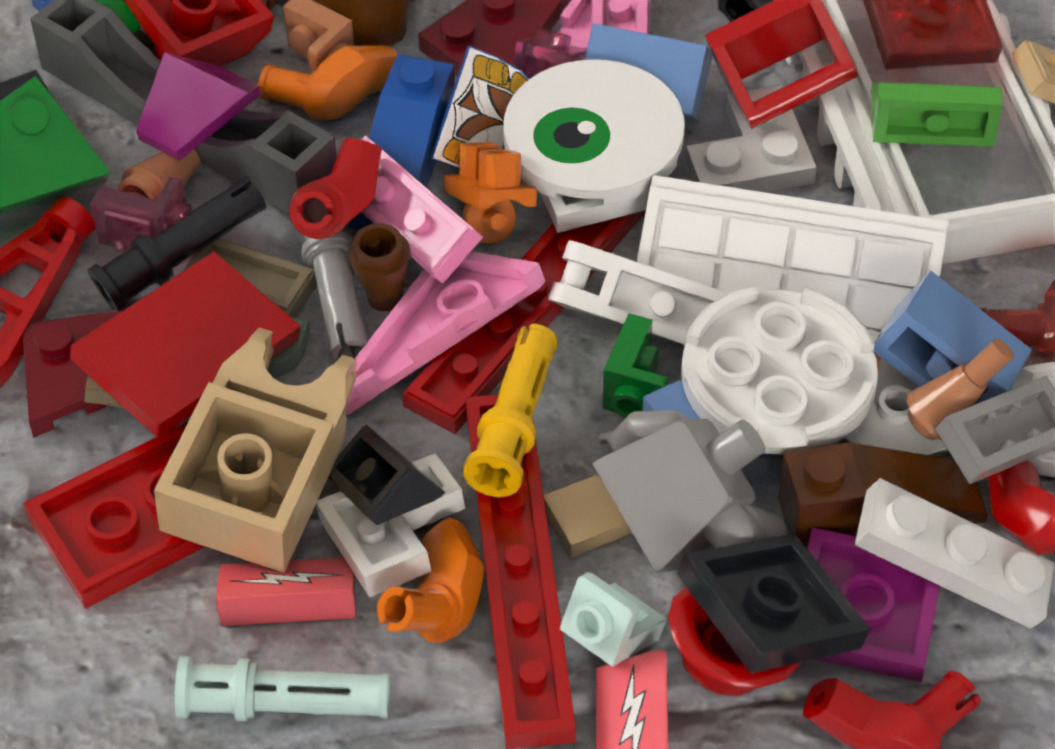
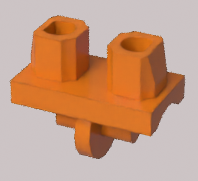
(487, 184)

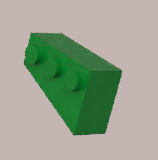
(41, 150)

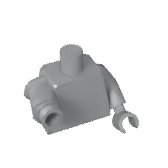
(684, 484)

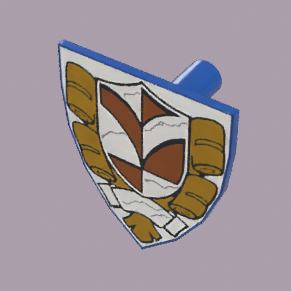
(477, 104)

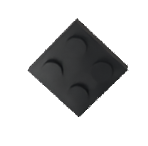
(773, 602)

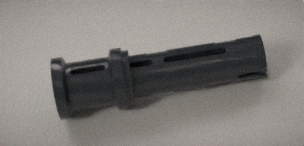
(155, 257)

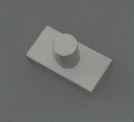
(1002, 430)

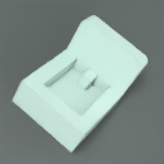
(610, 620)

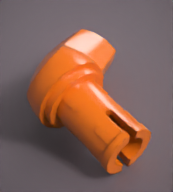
(335, 86)
(446, 596)

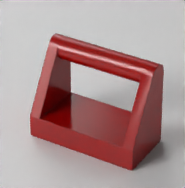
(769, 37)

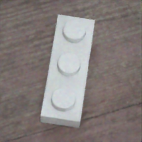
(955, 553)

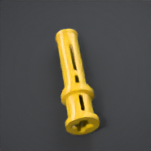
(508, 427)

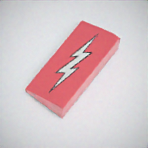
(305, 592)
(633, 703)

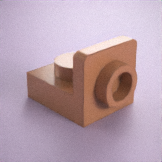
(316, 31)

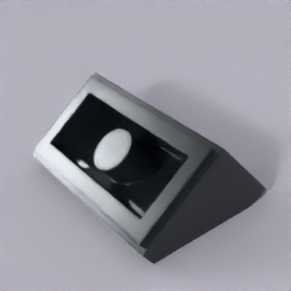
(381, 478)

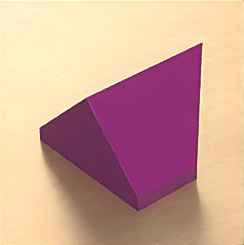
(191, 104)

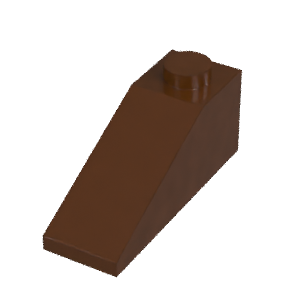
(829, 484)

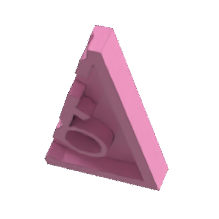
(439, 316)

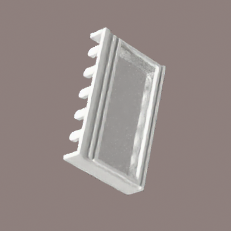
(990, 195)

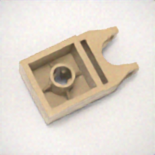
(255, 457)

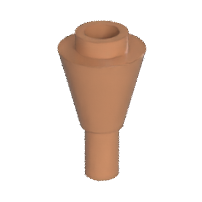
(955, 389)

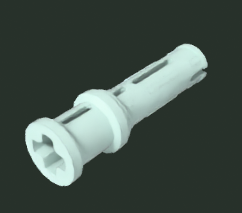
(242, 681)

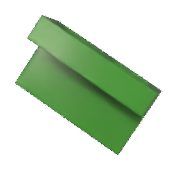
(935, 114)

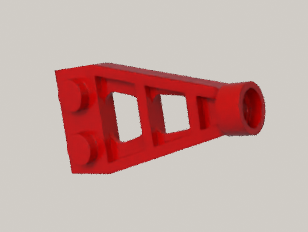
(71, 226)

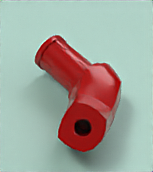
(336, 199)
(1024, 507)
(879, 724)

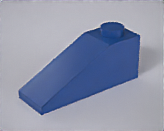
(411, 116)

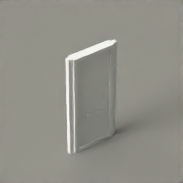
(790, 244)

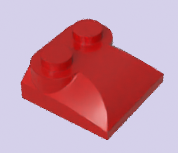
(203, 28)

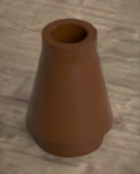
(381, 263)

